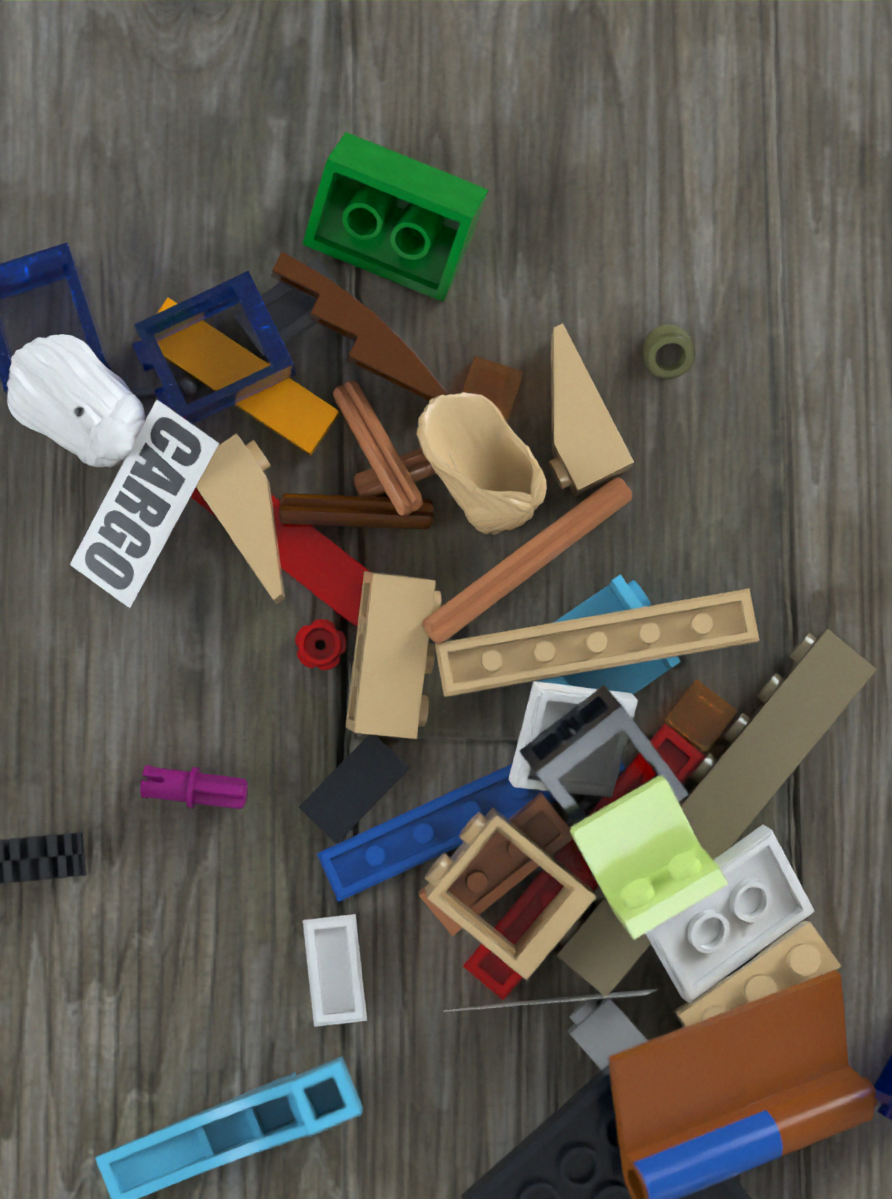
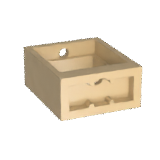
(546, 929)

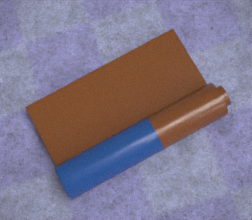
(737, 1091)

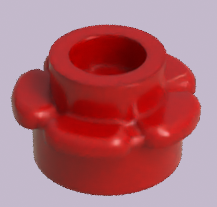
(320, 630)

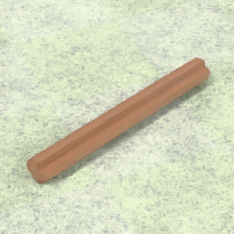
(526, 560)

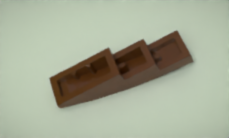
(375, 344)

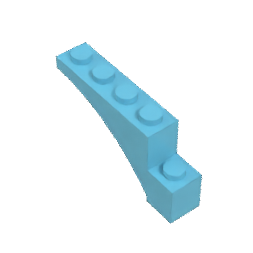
(232, 1130)

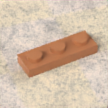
(501, 863)

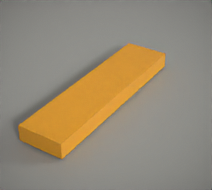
(220, 361)

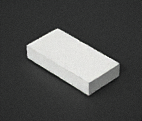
(335, 970)

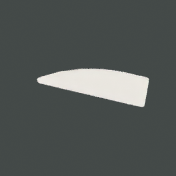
(562, 999)

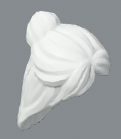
(74, 400)

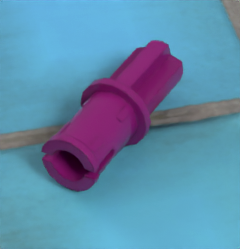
(194, 787)

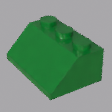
(393, 216)

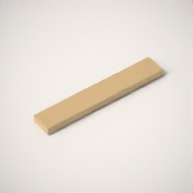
(596, 642)

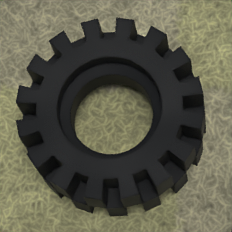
(42, 858)

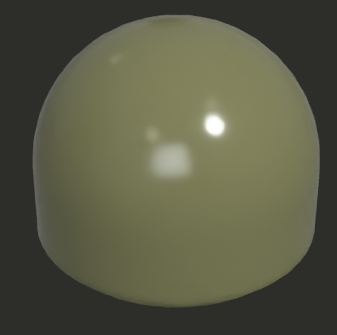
(663, 335)

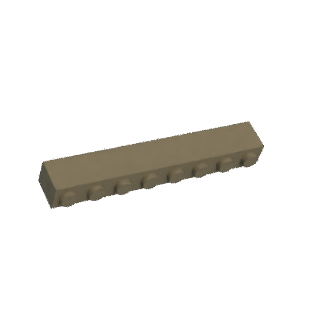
(734, 785)

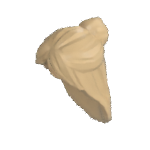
(481, 461)

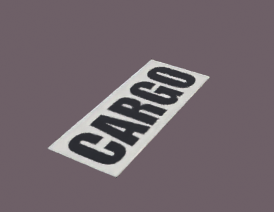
(144, 503)

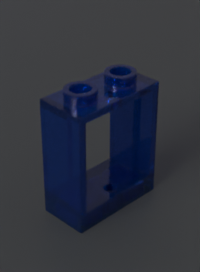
(43, 269)
(195, 309)

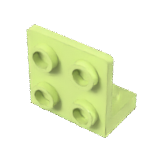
(646, 857)

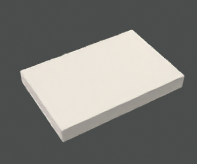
(736, 920)

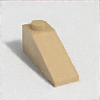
(582, 432)
(244, 506)

